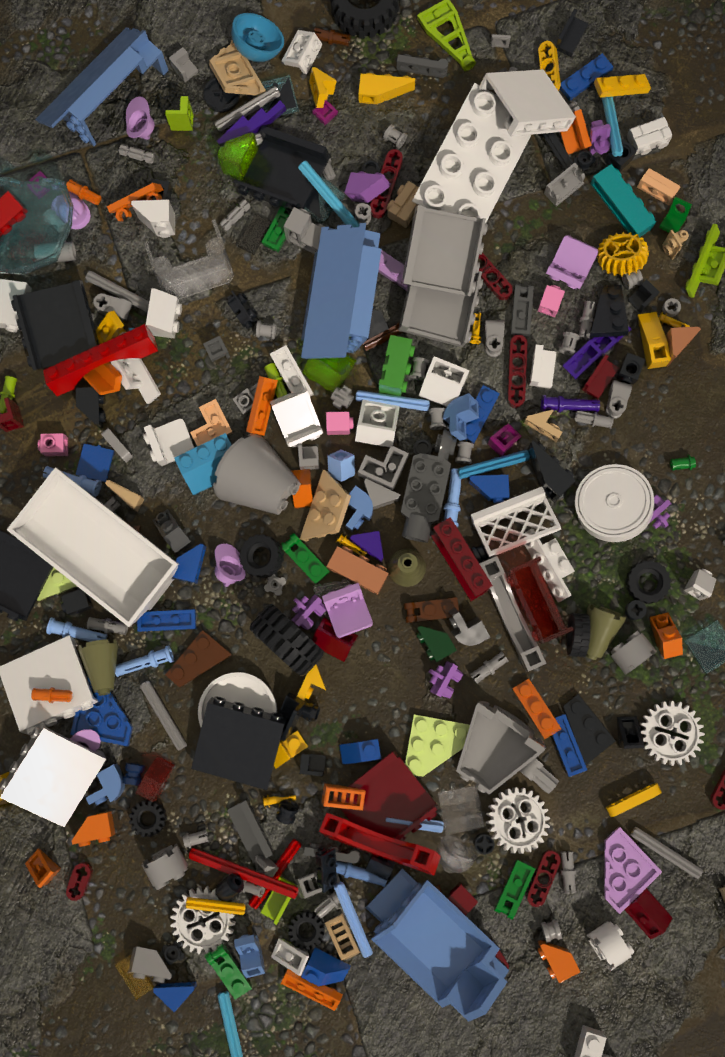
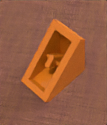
(304, 496)
(41, 868)

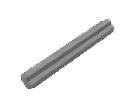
(247, 108)
(117, 290)
(163, 715)
(666, 852)

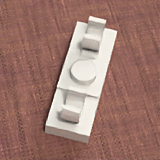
(289, 370)

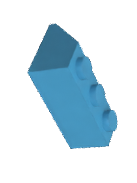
(201, 462)

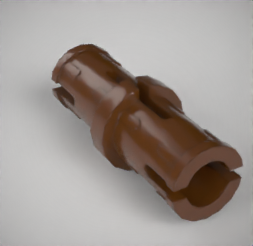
(332, 37)

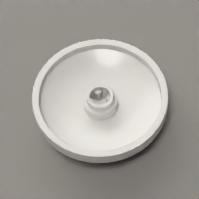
(239, 688)

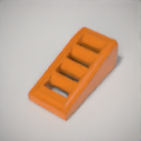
(336, 804)

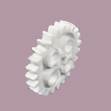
(667, 750)
(502, 826)
(210, 936)

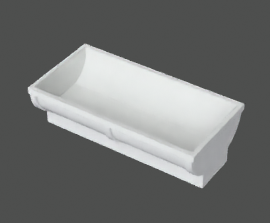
(94, 548)

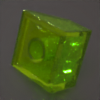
(238, 155)
(329, 371)

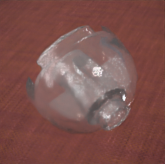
(455, 855)

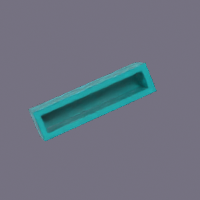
(622, 201)

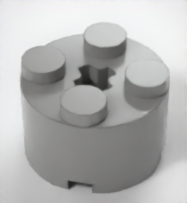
(633, 653)
(165, 865)

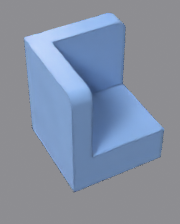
(341, 465)

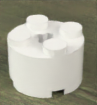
(609, 945)

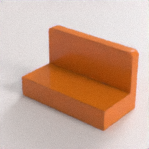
(577, 135)
(104, 379)

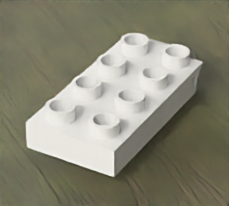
(473, 159)

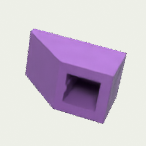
(365, 186)

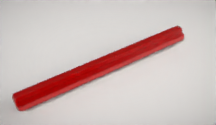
(245, 873)

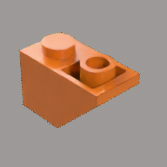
(666, 635)
(95, 827)
(560, 960)

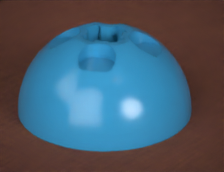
(256, 37)

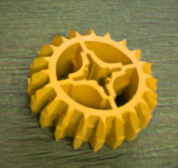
(622, 254)

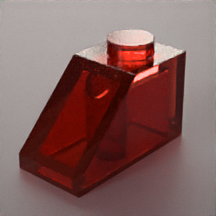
(155, 779)

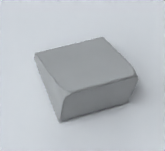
(499, 40)

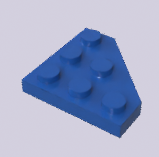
(106, 719)

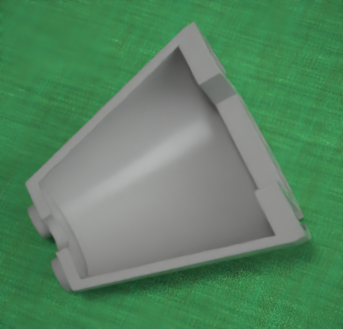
(255, 476)
(496, 747)

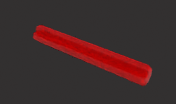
(282, 863)

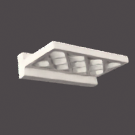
(513, 507)

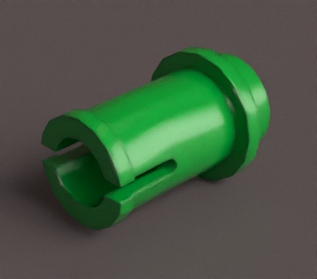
(683, 463)

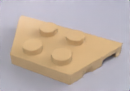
(235, 72)
(326, 509)

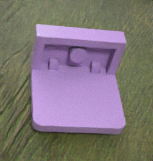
(572, 262)
(347, 610)

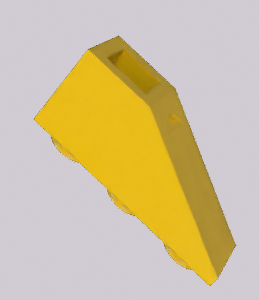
(380, 88)
(653, 340)

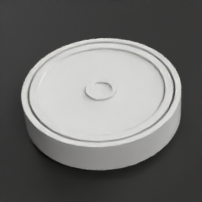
(614, 503)

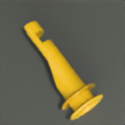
(670, 321)
(476, 331)
(347, 543)
(275, 800)

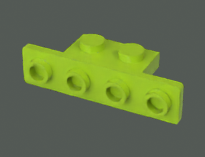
(710, 263)

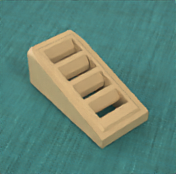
(130, 498)
(343, 956)

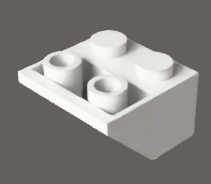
(443, 382)

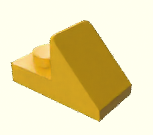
(321, 86)
(109, 327)
(312, 677)
(292, 746)

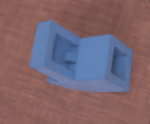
(459, 413)
(362, 505)
(112, 785)
(250, 955)

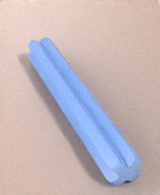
(403, 402)
(353, 919)

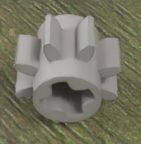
(342, 397)

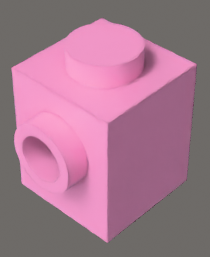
(551, 300)
(339, 423)
(53, 445)

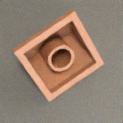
(679, 338)

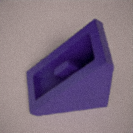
(370, 543)

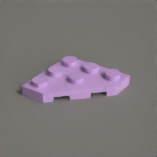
(626, 870)

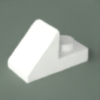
(290, 956)

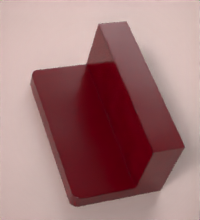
(600, 378)
(12, 419)
(330, 643)
(649, 914)

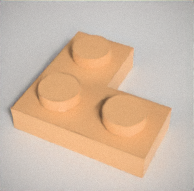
(215, 425)

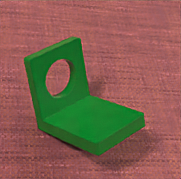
(675, 218)

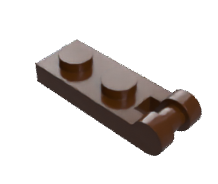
(430, 609)

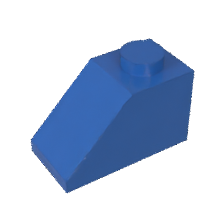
(492, 487)
(190, 564)
(360, 751)
(324, 969)

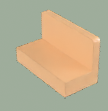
(658, 186)

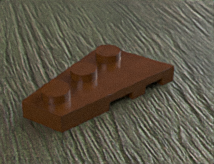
(197, 659)

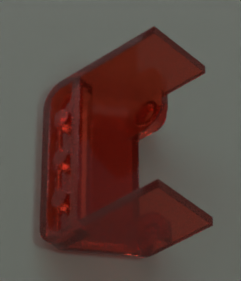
(537, 601)

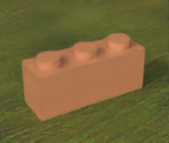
(358, 569)

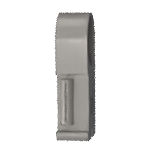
(117, 445)

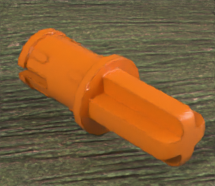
(83, 192)
(51, 695)

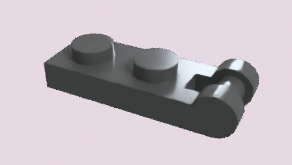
(422, 66)
(522, 310)
(351, 857)

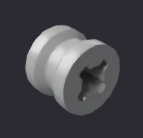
(633, 279)
(551, 930)

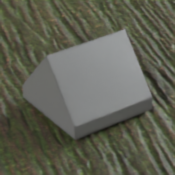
(265, 866)

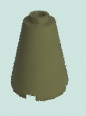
(406, 575)
(604, 627)
(100, 664)

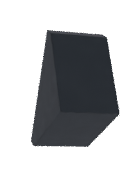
(629, 733)

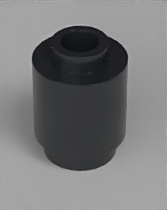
(229, 887)

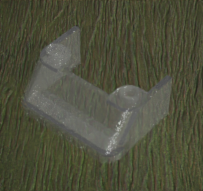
(194, 275)

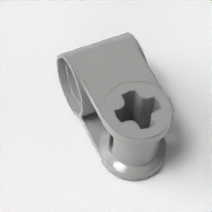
(119, 305)
(494, 335)
(618, 396)

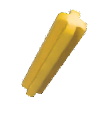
(215, 906)

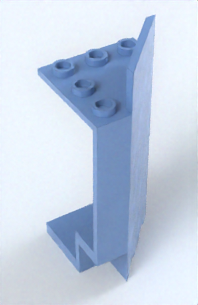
(100, 78)
(341, 292)
(437, 946)

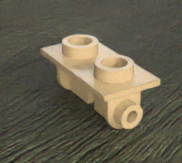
(674, 242)

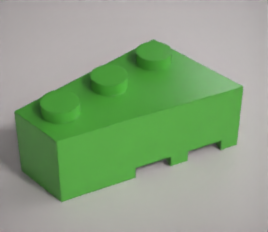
(396, 366)

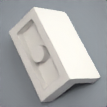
(542, 367)

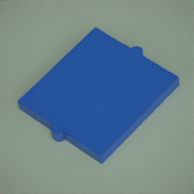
(95, 462)

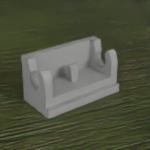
(564, 185)

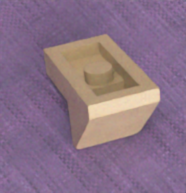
(538, 423)

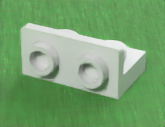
(302, 50)

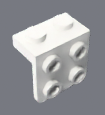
(168, 441)

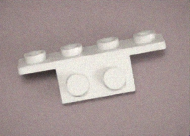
(137, 377)
(552, 566)

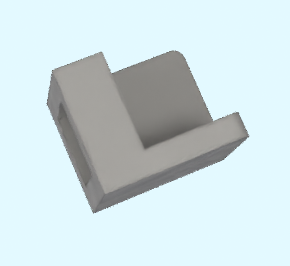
(182, 65)
(308, 457)

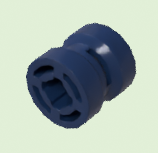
(133, 776)

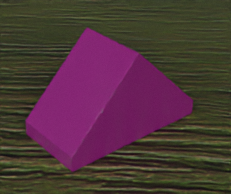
(504, 439)

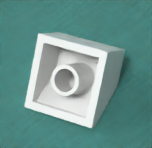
(156, 215)
(163, 314)
(377, 423)

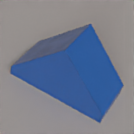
(174, 993)

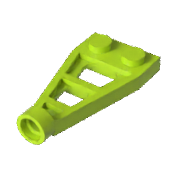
(436, 16)

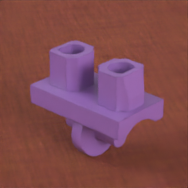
(599, 137)
(659, 506)
(304, 611)
(442, 677)

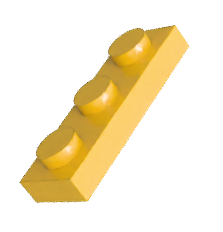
(622, 85)

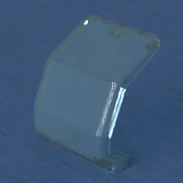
(43, 231)

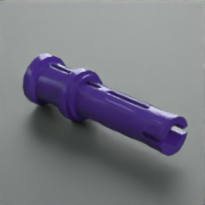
(560, 403)

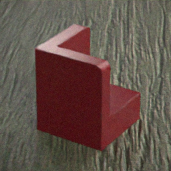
(462, 898)

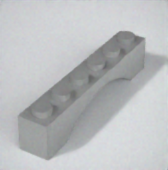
(511, 616)

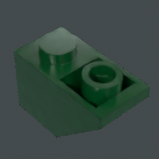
(437, 642)

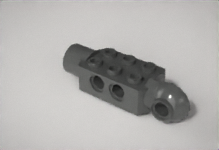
(427, 489)

